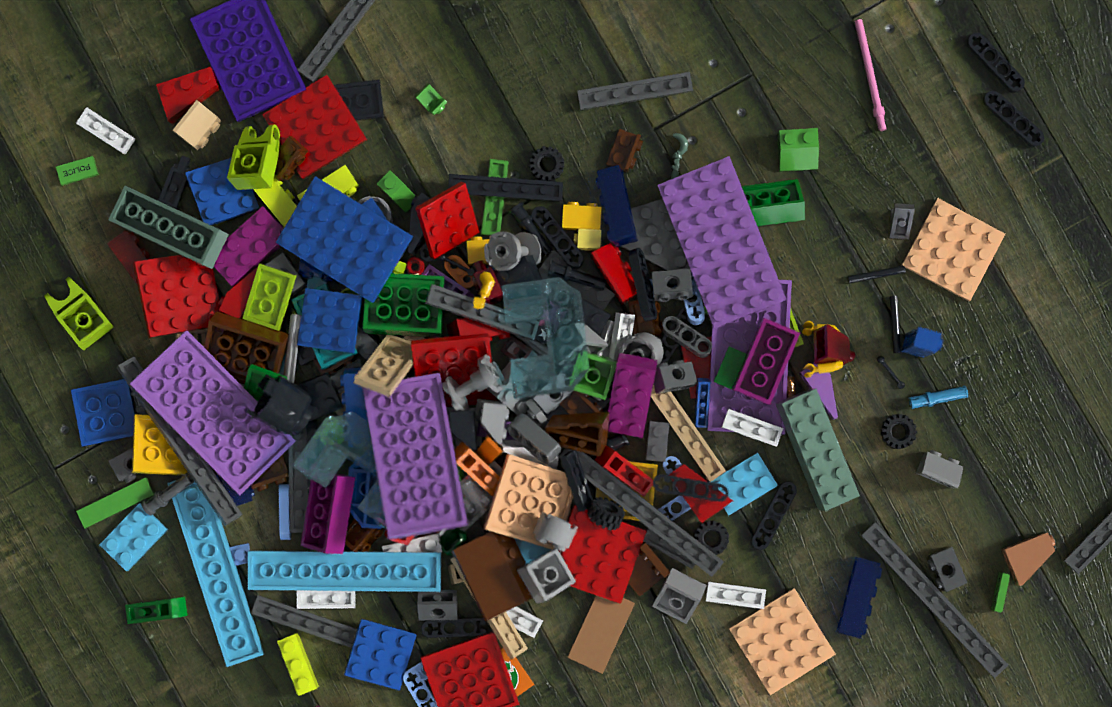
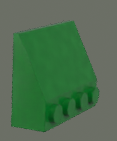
(402, 308)

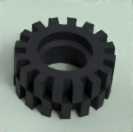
(555, 156)
(887, 431)
(606, 513)
(719, 529)

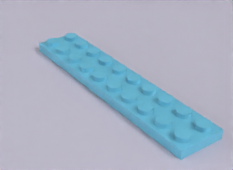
(344, 571)
(217, 577)

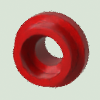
(415, 260)

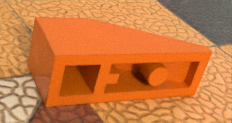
(489, 451)
(476, 468)

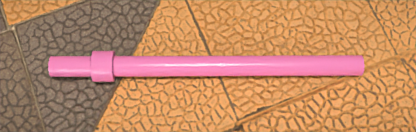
(878, 111)

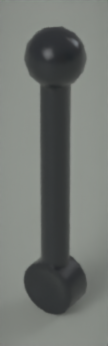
(470, 271)
(900, 384)

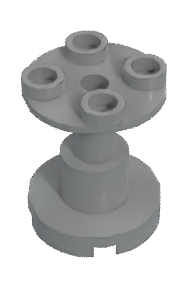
(506, 249)
(487, 376)

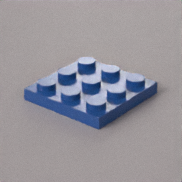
(216, 196)
(329, 320)
(104, 412)
(380, 654)

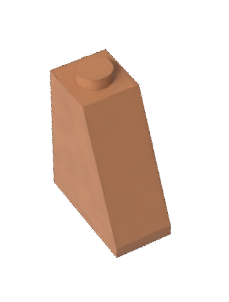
(1027, 556)

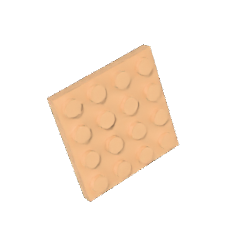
(953, 249)
(523, 494)
(782, 641)

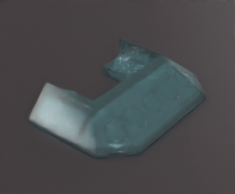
(565, 336)
(327, 450)

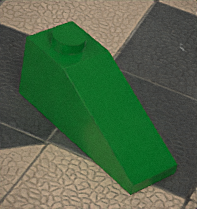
(156, 610)

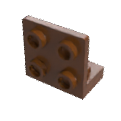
(647, 570)

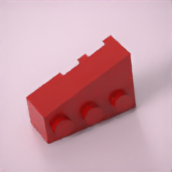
(182, 92)
(470, 327)
(701, 507)

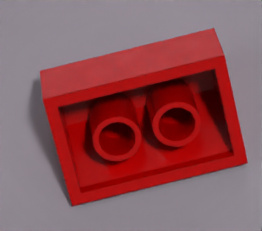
(615, 271)

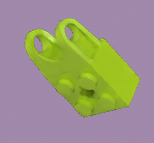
(255, 159)
(74, 310)

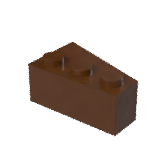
(580, 431)

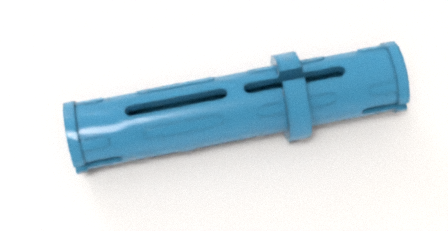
(930, 399)

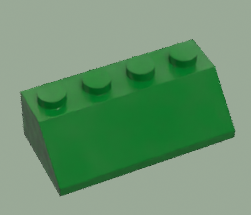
(775, 202)

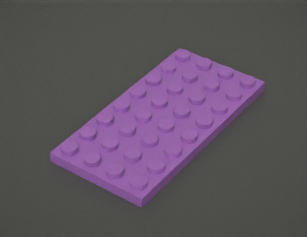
(721, 242)
(739, 336)
(210, 413)
(415, 458)

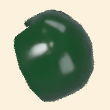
(453, 539)

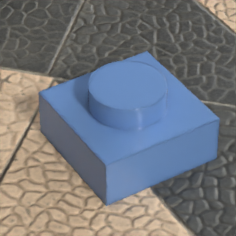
(240, 553)

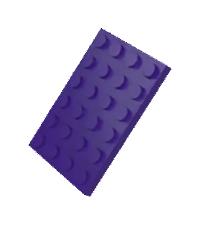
(248, 56)

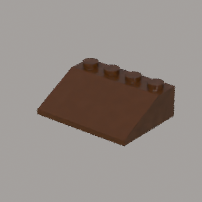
(242, 343)
(492, 573)

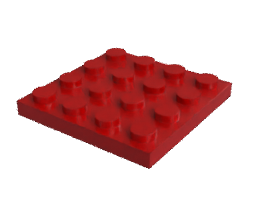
(318, 123)
(176, 294)
(452, 358)
(602, 557)
(470, 674)

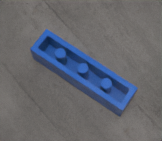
(702, 402)

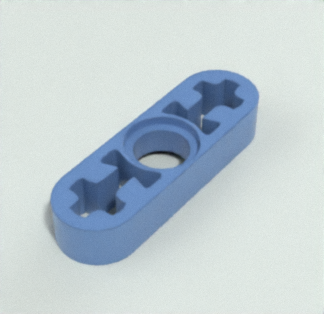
(284, 512)

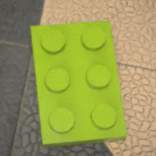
(269, 297)

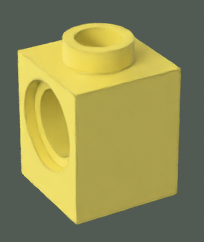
(588, 239)

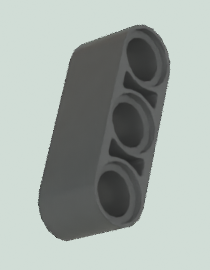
(691, 345)
(534, 439)

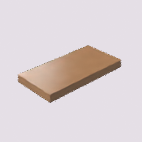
(600, 632)

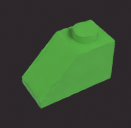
(397, 191)

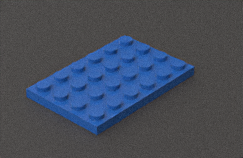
(344, 239)

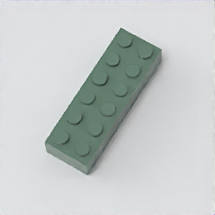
(168, 227)
(817, 449)

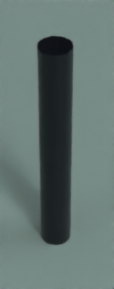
(876, 274)
(895, 324)

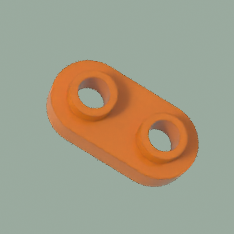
(457, 273)

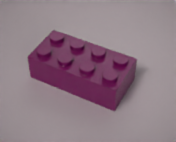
(248, 246)
(766, 361)
(631, 394)
(328, 515)

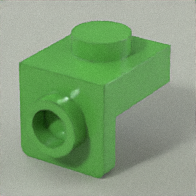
(431, 99)

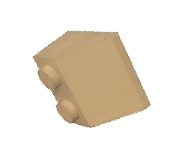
(197, 125)

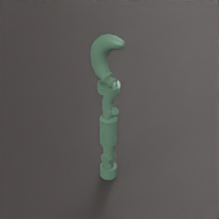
(678, 155)

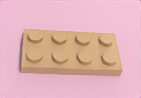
(386, 366)

